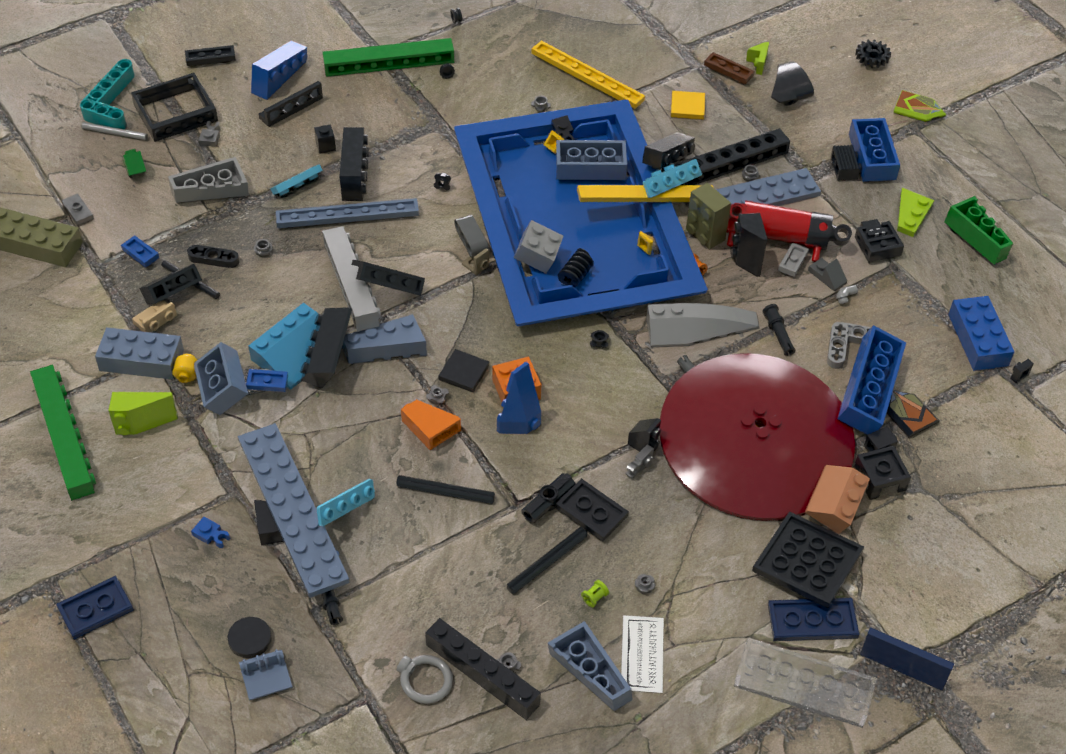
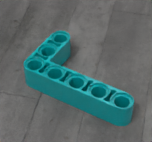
(96, 104)

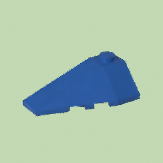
(521, 406)

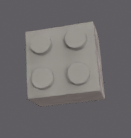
(538, 246)

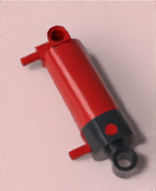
(792, 226)

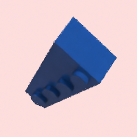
(276, 68)

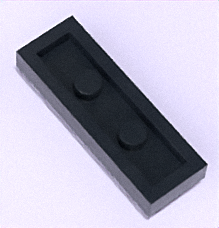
(210, 55)

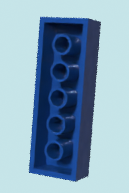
(872, 381)

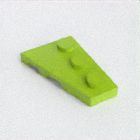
(912, 211)

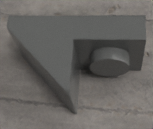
(828, 273)

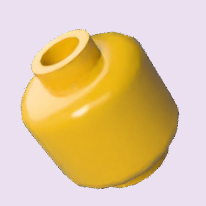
(184, 368)

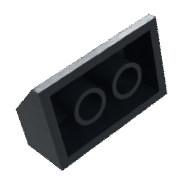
(749, 243)

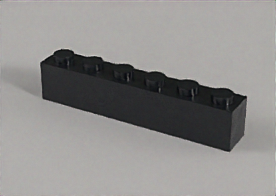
(483, 669)

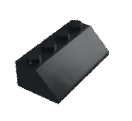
(325, 346)

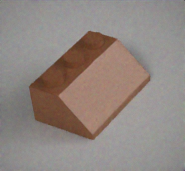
(837, 497)

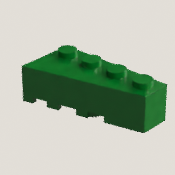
(979, 230)

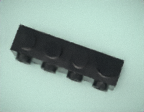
(668, 150)

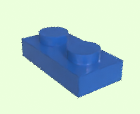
(140, 251)
(267, 380)

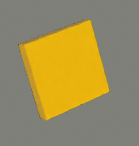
(688, 105)

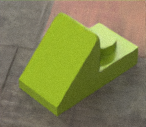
(758, 55)

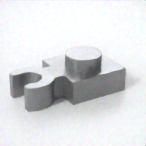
(209, 136)
(642, 460)

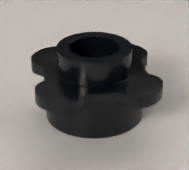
(442, 177)
(599, 339)

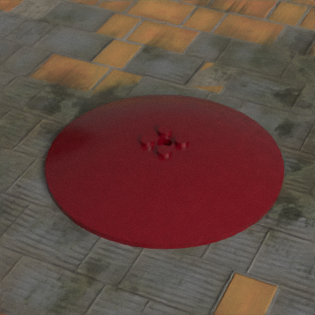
(744, 467)

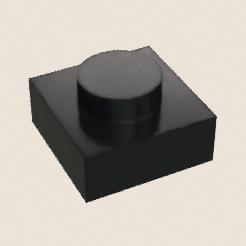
(1021, 370)

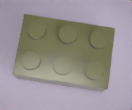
(708, 216)

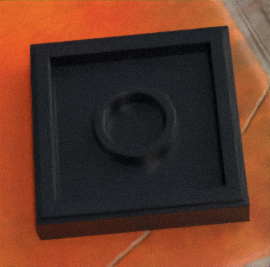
(463, 370)

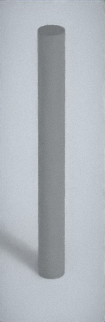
(115, 131)

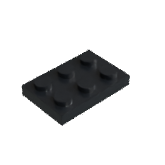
(592, 509)

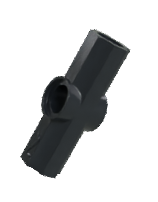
(541, 504)

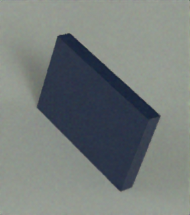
(94, 607)

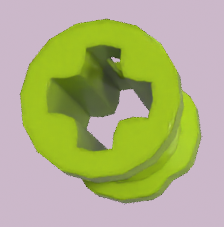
(595, 593)

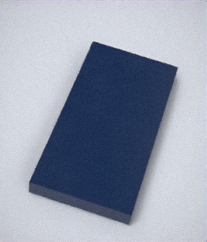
(811, 621)
(906, 659)

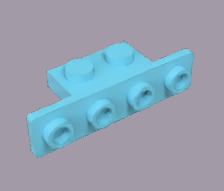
(671, 177)
(345, 502)

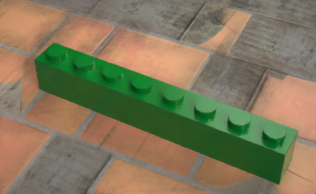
(388, 57)
(62, 433)

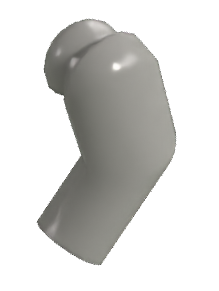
(844, 292)

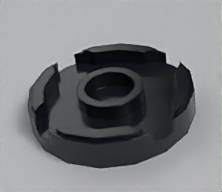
(249, 637)

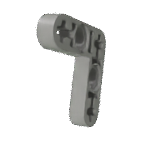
(846, 336)

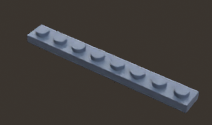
(347, 213)

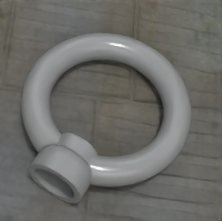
(408, 665)

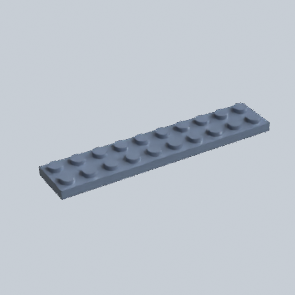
(293, 510)

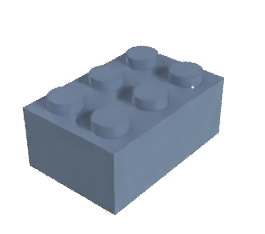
(220, 378)

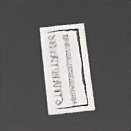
(643, 653)

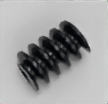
(576, 268)

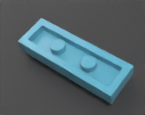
(297, 180)

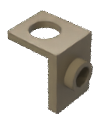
(481, 262)

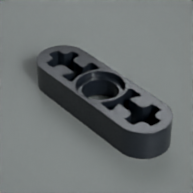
(200, 254)

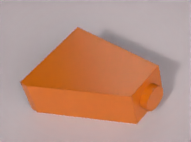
(430, 423)

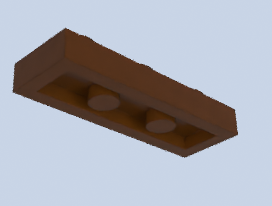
(729, 68)

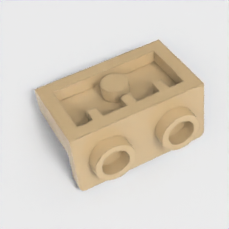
(155, 316)

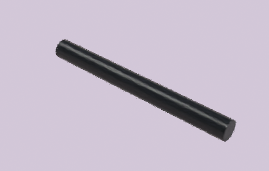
(200, 285)

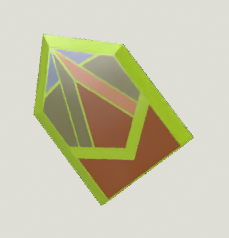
(917, 107)

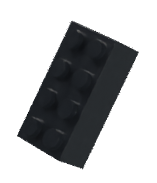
(353, 164)

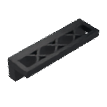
(291, 104)
(389, 277)

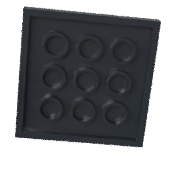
(808, 559)

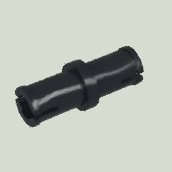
(331, 605)

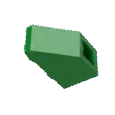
(133, 162)

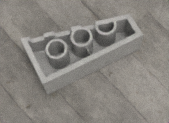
(209, 182)

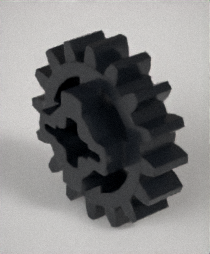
(873, 53)

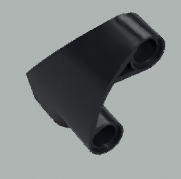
(791, 84)

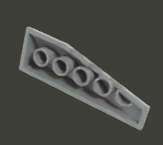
(691, 322)

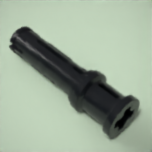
(776, 323)

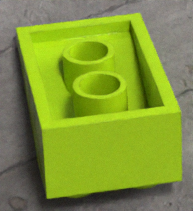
(141, 411)

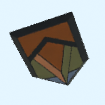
(910, 413)

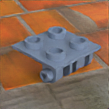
(265, 674)

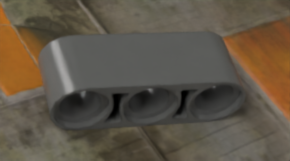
(470, 235)

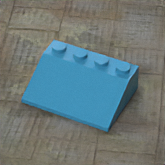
(285, 344)

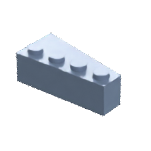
(388, 340)
(589, 663)

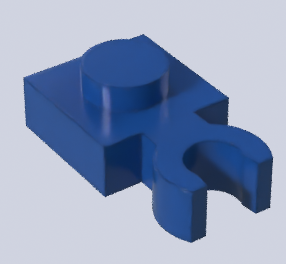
(207, 530)

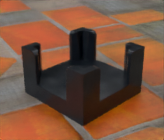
(884, 470)

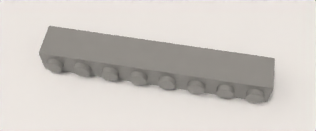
(356, 292)

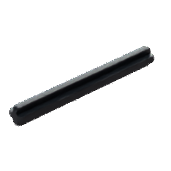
(445, 489)
(546, 560)

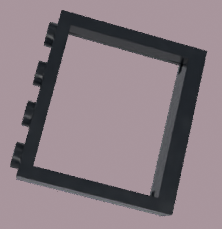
(179, 123)

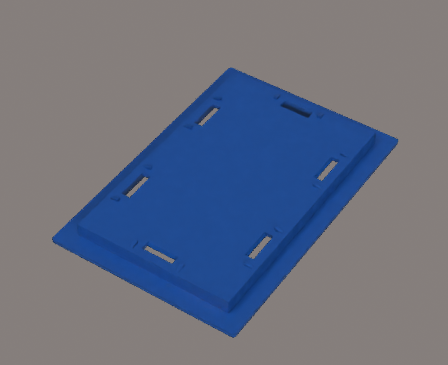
(603, 229)

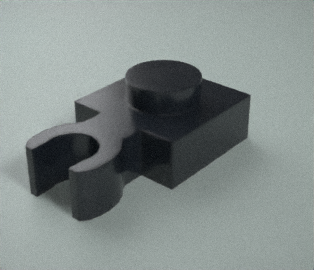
(563, 127)

